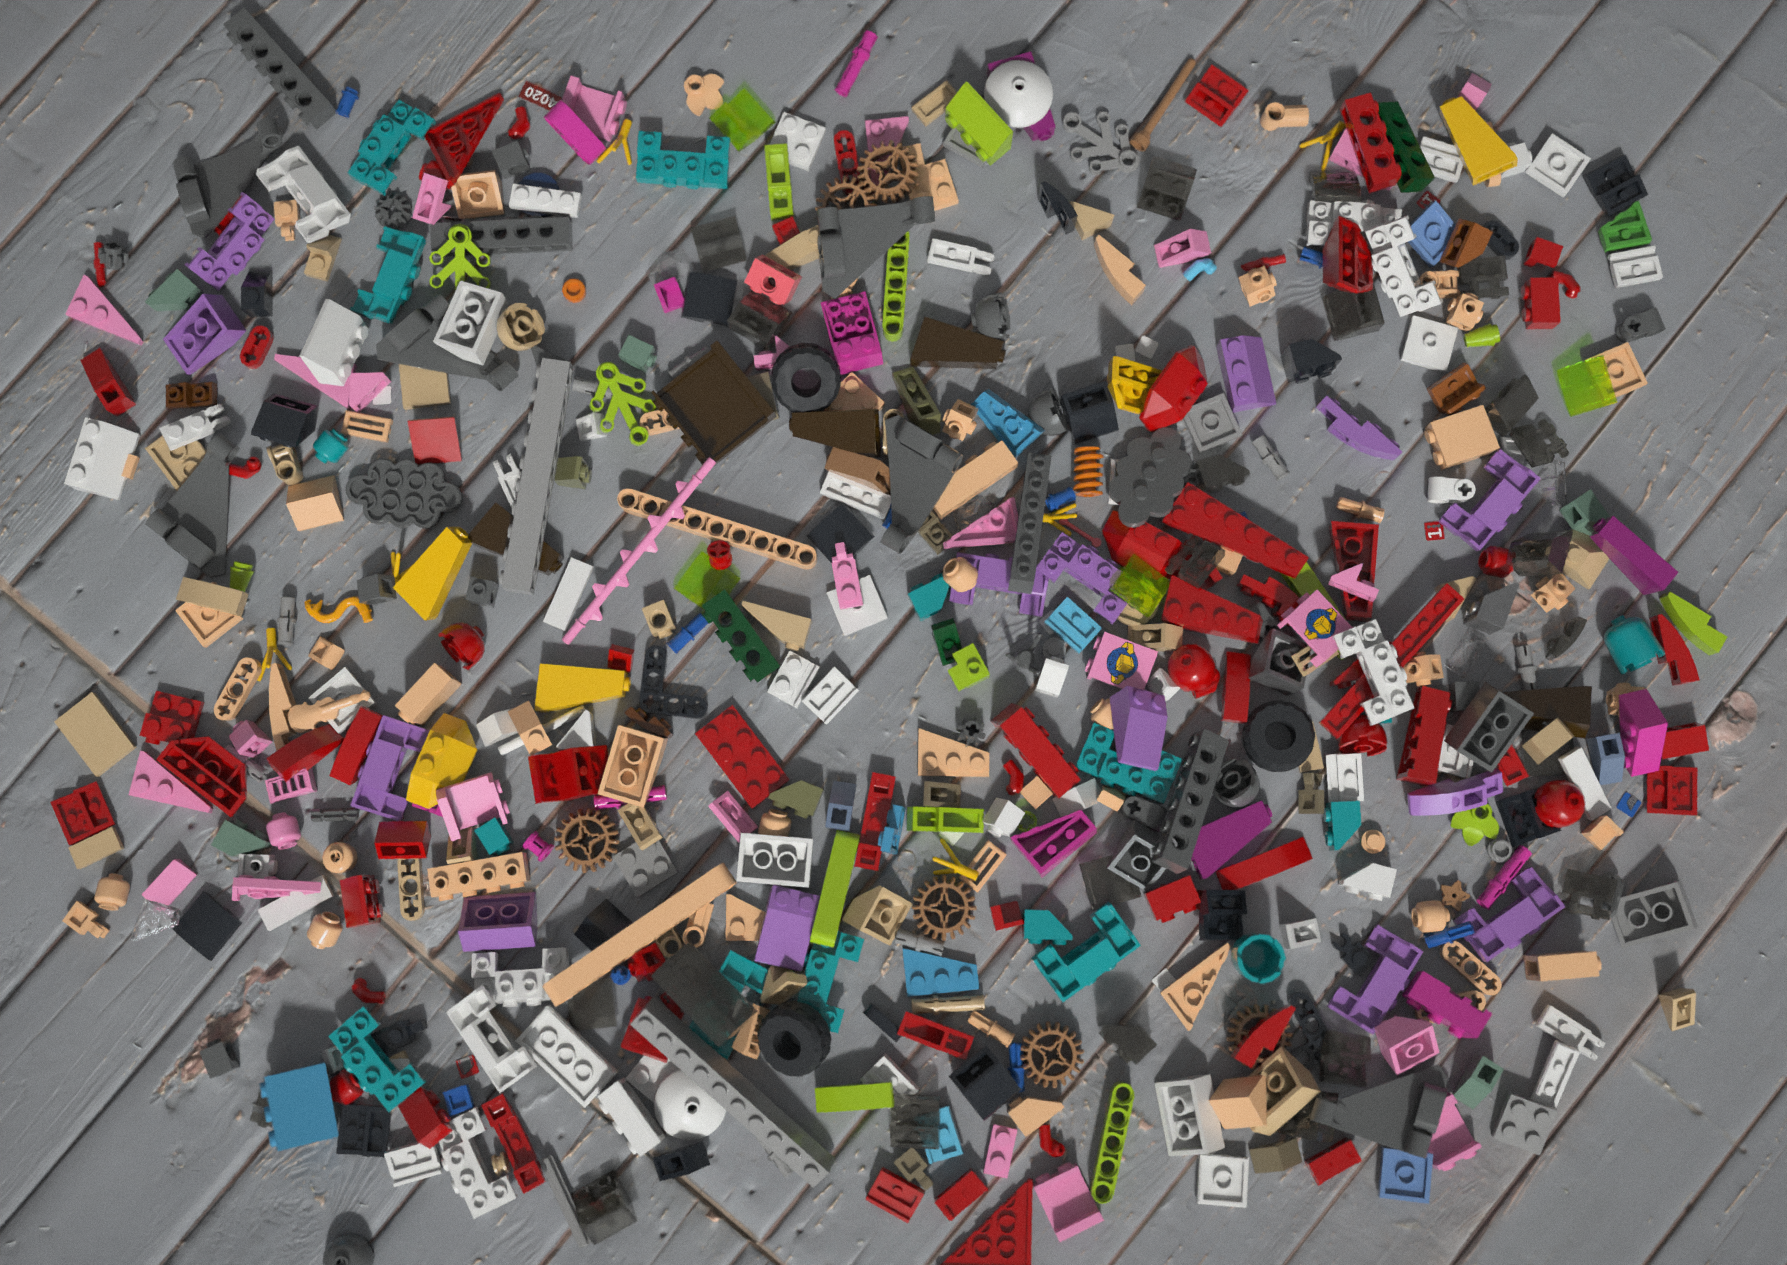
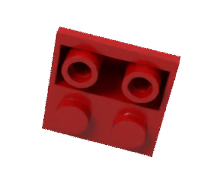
(361, 900)

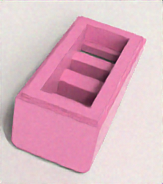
(309, 781)

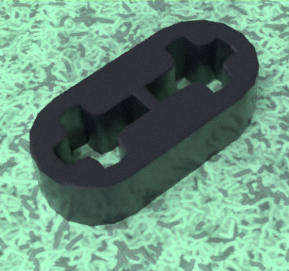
(1501, 239)
(882, 1022)

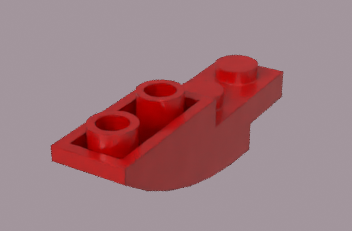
(1271, 592)

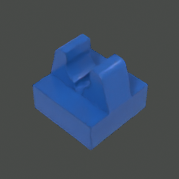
(458, 1099)

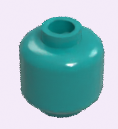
(330, 446)

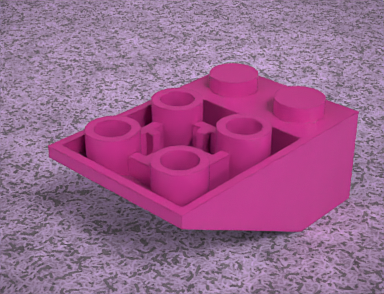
(852, 333)

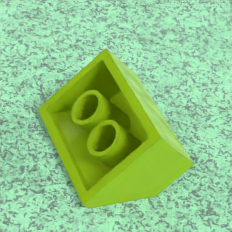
(978, 124)

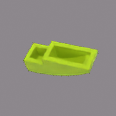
(779, 181)
(1693, 623)
(945, 819)
(854, 1097)

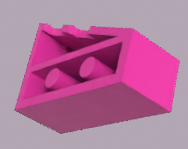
(1641, 732)
(1055, 841)
(1445, 1006)

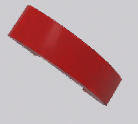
(874, 820)
(1264, 865)
(515, 1143)

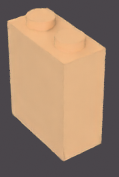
(1461, 437)
(427, 695)
(1562, 965)

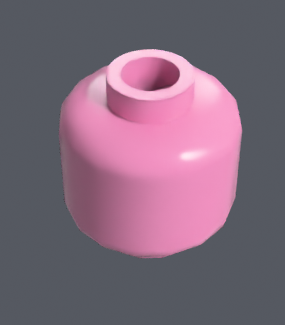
(283, 831)

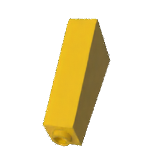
(1476, 142)
(433, 574)
(572, 686)

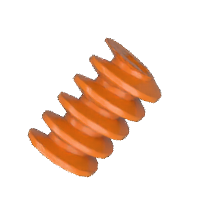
(1087, 471)

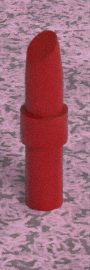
(1264, 261)
(99, 268)

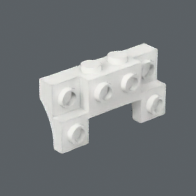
(309, 190)
(1323, 215)
(1397, 269)
(1380, 668)
(518, 985)
(488, 1041)
(469, 1169)

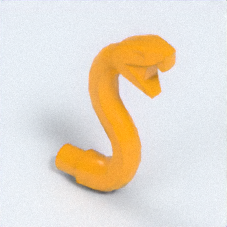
(315, 610)

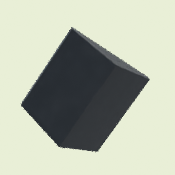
(601, 925)

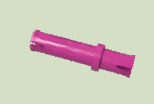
(860, 55)
(602, 802)
(1499, 883)

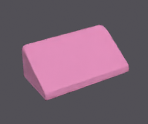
(170, 883)

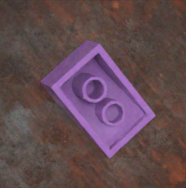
(204, 332)
(1139, 726)
(786, 928)

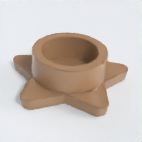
(1447, 895)

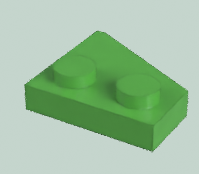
(1626, 230)

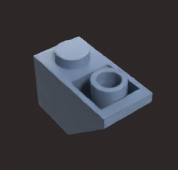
(1607, 758)
(841, 806)

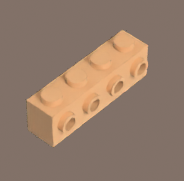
(976, 477)
(479, 875)

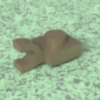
(1311, 799)
(912, 1165)

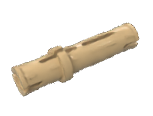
(947, 1004)

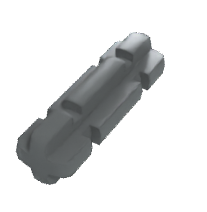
(334, 814)

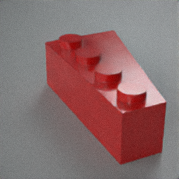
(1353, 546)
(1209, 613)
(1424, 737)
(1037, 749)

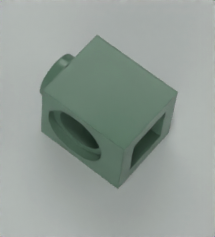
(638, 354)

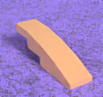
(280, 702)

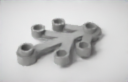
(1102, 145)

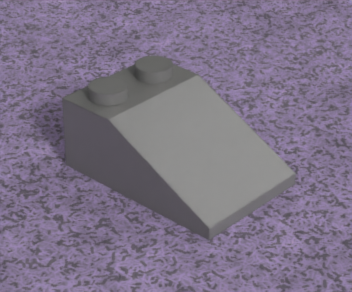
(1653, 914)

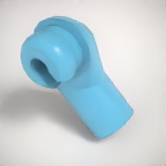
(1200, 265)

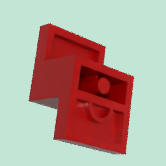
(567, 773)

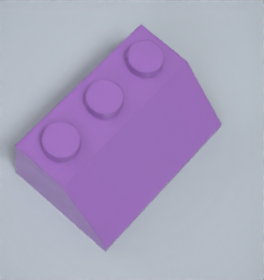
(1245, 373)
(498, 922)

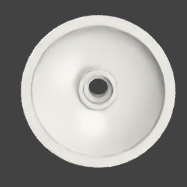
(1016, 106)
(672, 1104)

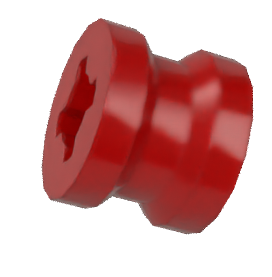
(719, 554)

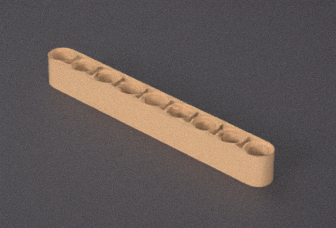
(730, 528)
(639, 934)

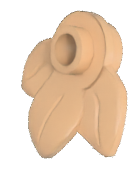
(706, 95)

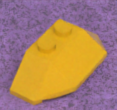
(1130, 383)
(442, 760)

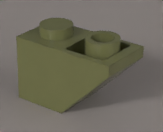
(573, 472)
(798, 796)

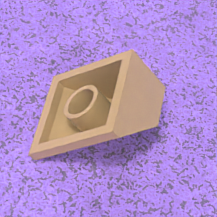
(1584, 560)
(878, 913)

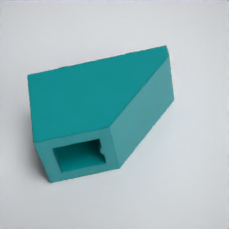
(929, 598)
(1342, 821)
(1044, 925)

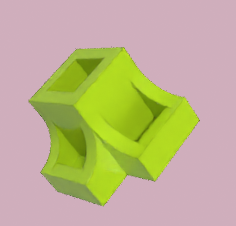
(969, 668)

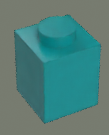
(494, 837)

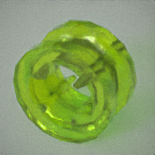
(1032, 815)

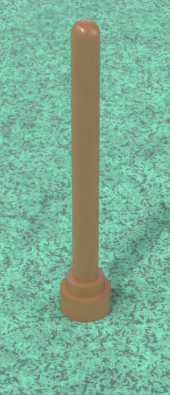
(1142, 139)

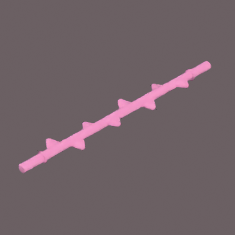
(647, 544)

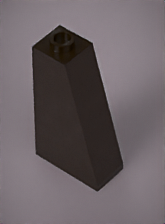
(955, 347)
(847, 430)
(492, 536)
(1568, 704)

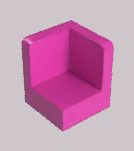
(669, 294)

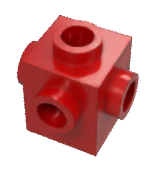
(645, 962)

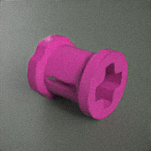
(532, 842)

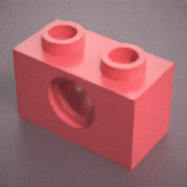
(786, 280)

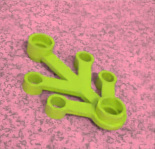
(459, 263)
(620, 399)

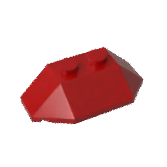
(1347, 258)
(1175, 390)
(1146, 542)
(208, 770)

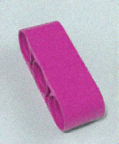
(574, 132)

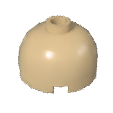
(520, 327)

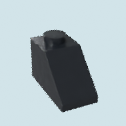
(257, 294)
(681, 1161)

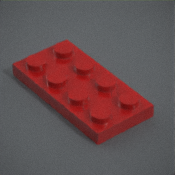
(742, 756)

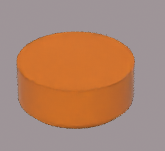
(574, 290)

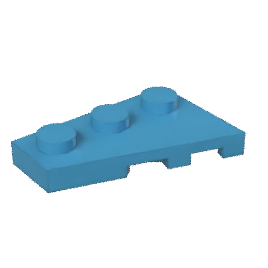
(1007, 422)
(936, 974)

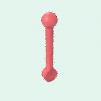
(1096, 542)

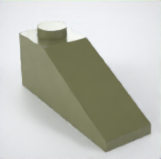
(917, 401)

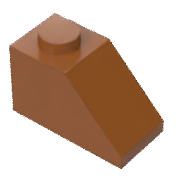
(1465, 243)

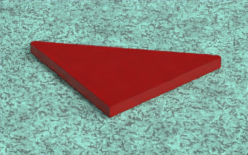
(459, 136)
(1003, 1236)

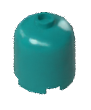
(1631, 643)
(1258, 957)

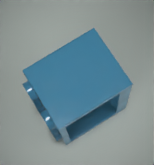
(299, 1107)

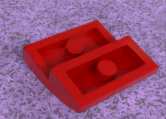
(1216, 96)
(1672, 791)
(82, 813)

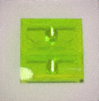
(742, 120)
(1586, 386)
(703, 582)
(1140, 585)

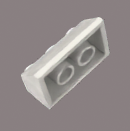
(471, 322)
(334, 343)
(101, 458)
(775, 860)
(1188, 1116)
(631, 1117)

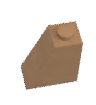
(860, 469)

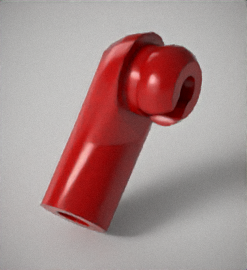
(522, 124)
(1569, 282)
(248, 470)
(1210, 689)
(1016, 778)
(365, 995)
(1048, 1143)

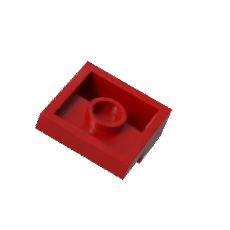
(171, 718)
(639, 1044)

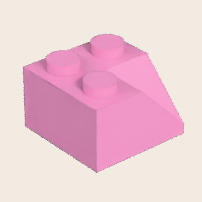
(1406, 1042)

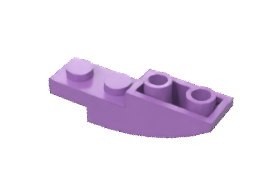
(1365, 438)
(1453, 797)

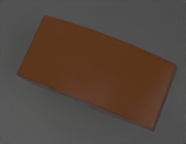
(191, 395)
(658, 727)

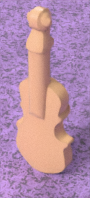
(306, 716)

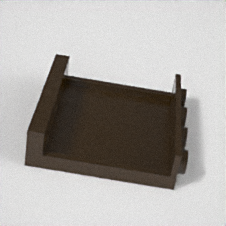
(714, 405)

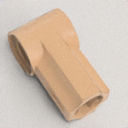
(1286, 116)
(699, 922)

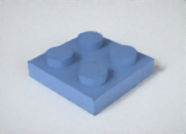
(1433, 232)
(1405, 1176)

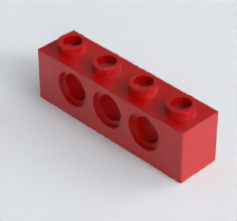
(1366, 154)

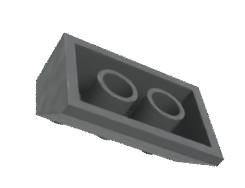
(1488, 727)

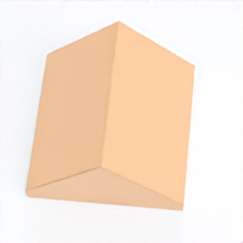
(478, 195)
(314, 503)
(1241, 1102)

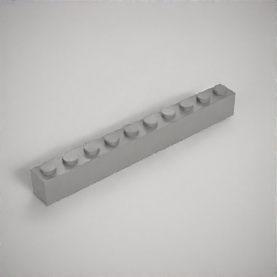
(537, 476)
(733, 1091)

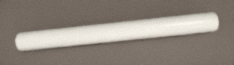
(549, 726)

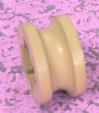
(501, 1163)

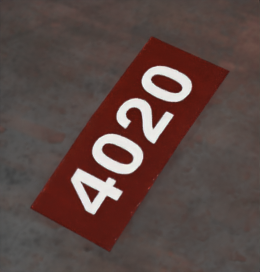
(539, 96)

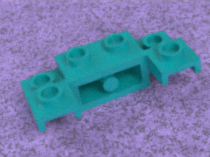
(385, 144)
(681, 167)
(395, 276)
(1102, 763)
(1090, 958)
(739, 973)
(820, 973)
(371, 1064)

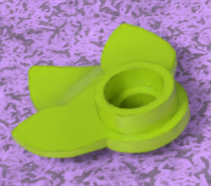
(1475, 826)

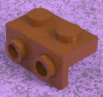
(1455, 389)

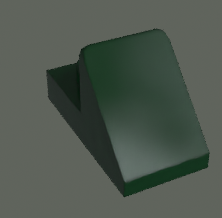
(946, 640)

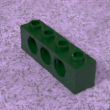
(1407, 152)
(723, 603)

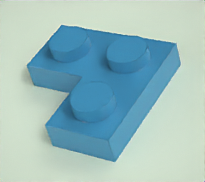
(890, 838)

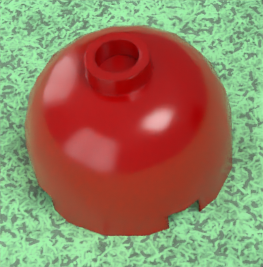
(463, 643)
(1191, 667)
(1363, 737)
(1559, 803)

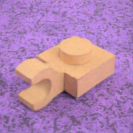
(286, 216)
(83, 918)

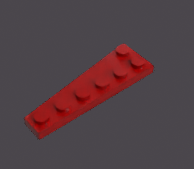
(1215, 522)

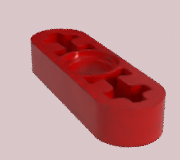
(840, 157)

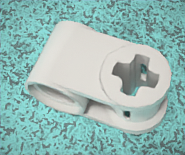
(1446, 490)

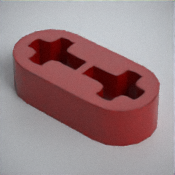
(257, 347)

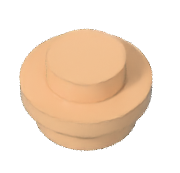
(1373, 841)

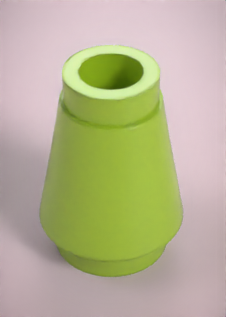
(1482, 336)
(240, 575)

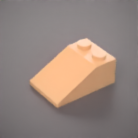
(632, 765)

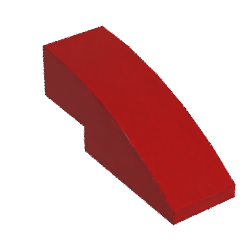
(1678, 656)
(1236, 688)
(354, 746)
(304, 751)
(1263, 1034)
(935, 1035)

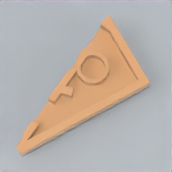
(742, 920)
(1189, 991)

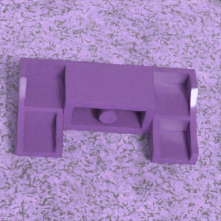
(234, 245)
(1495, 506)
(1088, 568)
(995, 575)
(383, 767)
(1514, 921)
(1382, 984)

